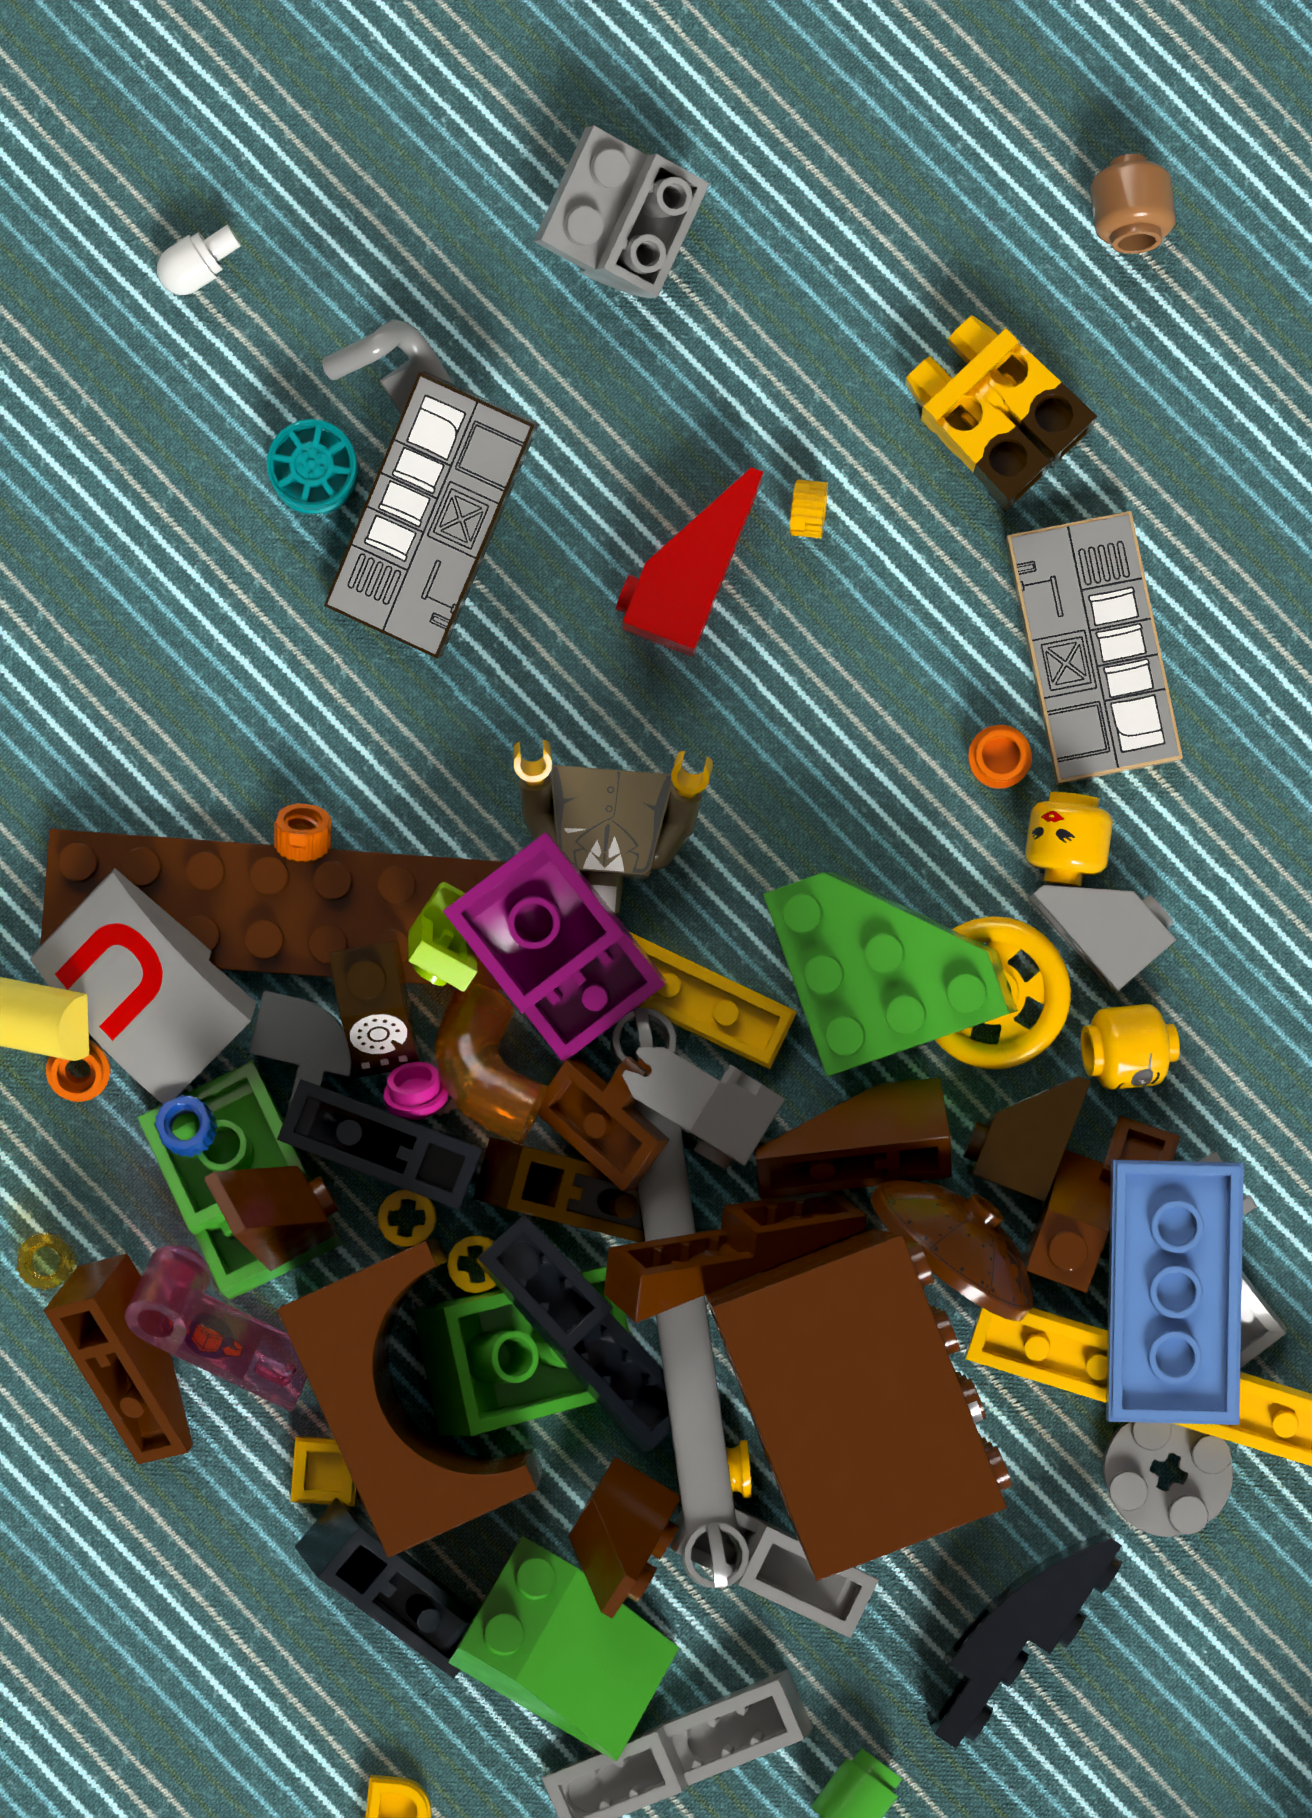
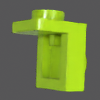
(437, 946)

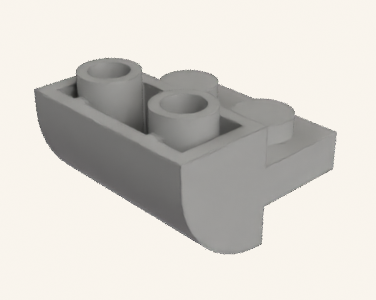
(621, 214)

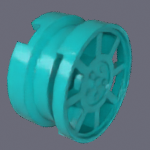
(313, 467)

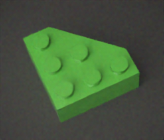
(880, 972)

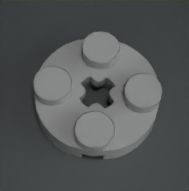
(1184, 1505)

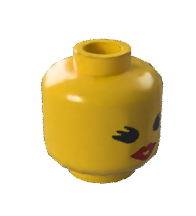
(1068, 838)

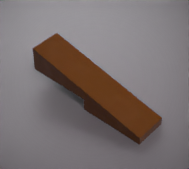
(752, 1238)

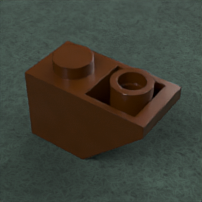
(620, 1531)

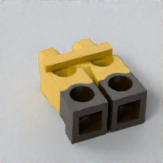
(1000, 411)

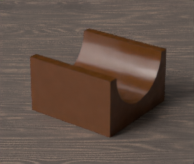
(402, 1474)

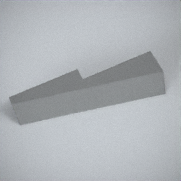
(682, 1751)

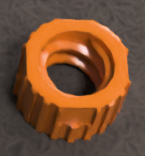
(302, 832)

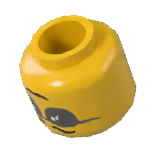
(1129, 1046)

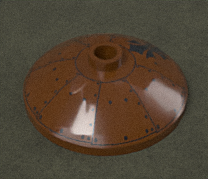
(959, 1243)

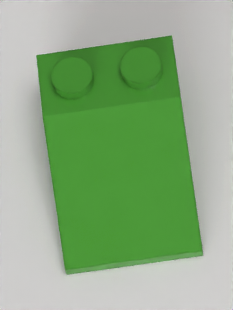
(492, 1365)
(559, 1655)

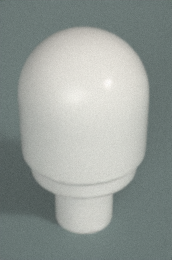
(195, 261)

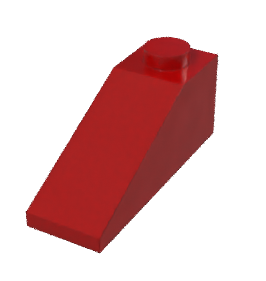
(685, 575)

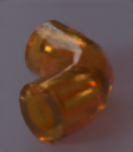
(473, 1069)

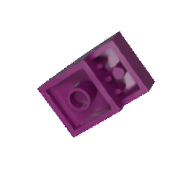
(555, 946)

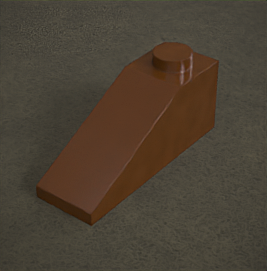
(865, 1141)
(274, 1211)
(124, 1372)

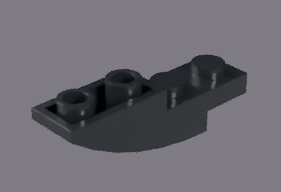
(1036, 1608)

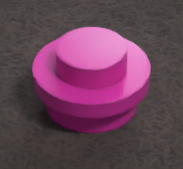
(414, 1091)

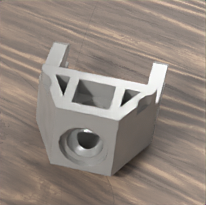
(722, 1114)

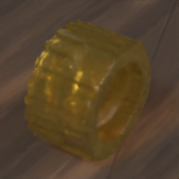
(25, 1257)

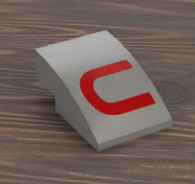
(147, 986)

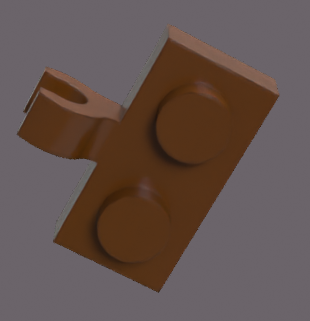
(602, 1120)

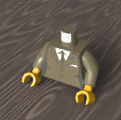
(611, 819)

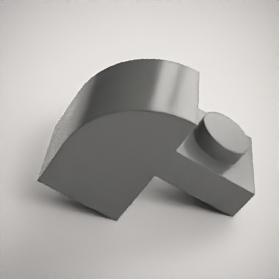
(301, 1035)

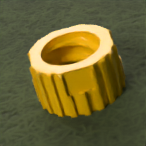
(808, 508)

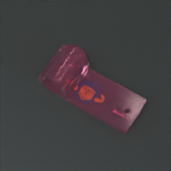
(178, 1317)

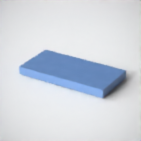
(1174, 1292)

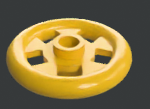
(1048, 986)

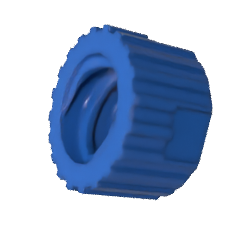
(180, 1106)

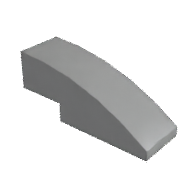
(783, 1575)

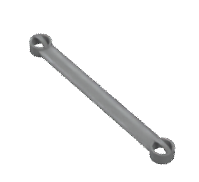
(687, 1347)

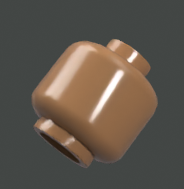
(1133, 204)

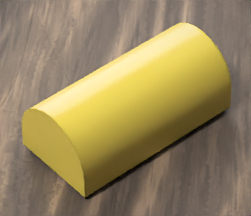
(43, 1020)

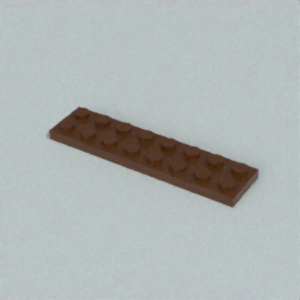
(257, 905)

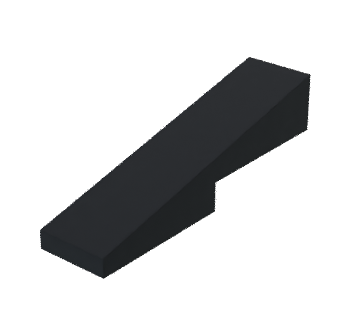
(581, 1331)

